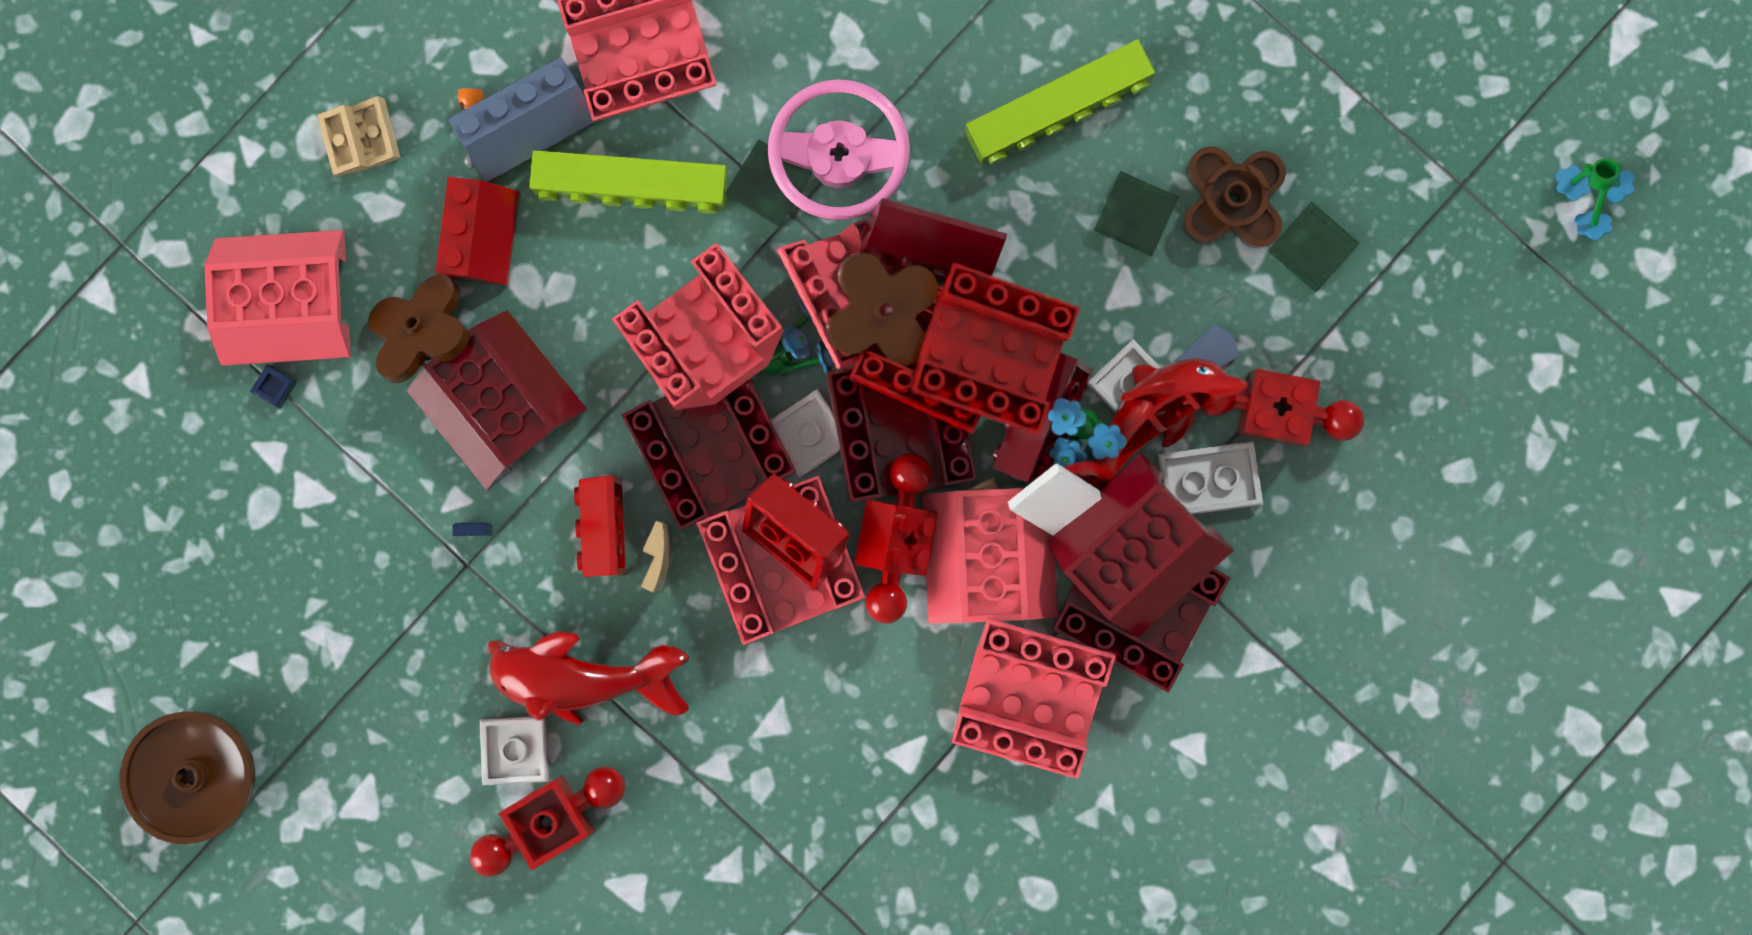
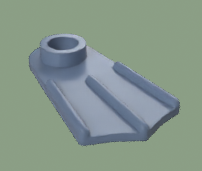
(1214, 346)

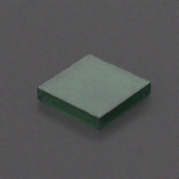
(758, 190)
(1136, 213)
(1313, 246)

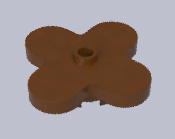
(1251, 181)
(867, 288)
(418, 329)

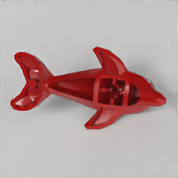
(1160, 403)
(556, 683)

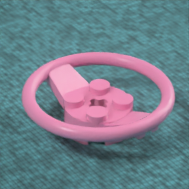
(815, 149)

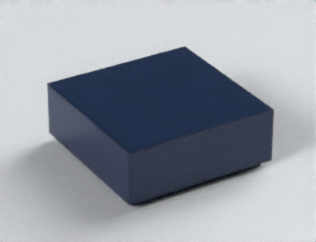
(273, 386)
(472, 529)

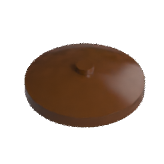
(187, 777)

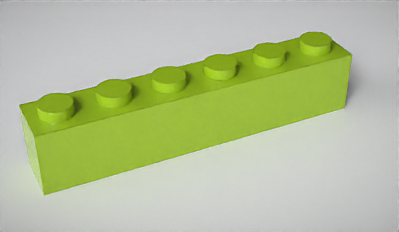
(1060, 102)
(628, 180)

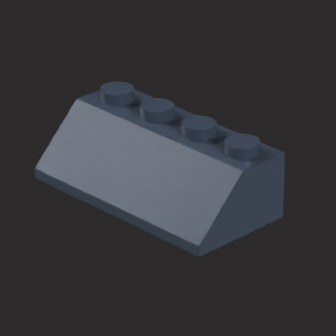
(522, 118)

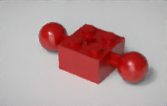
(1299, 397)
(896, 538)
(538, 844)

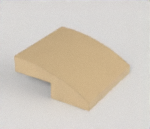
(358, 136)
(659, 546)

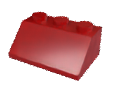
(477, 231)
(600, 526)
(794, 530)

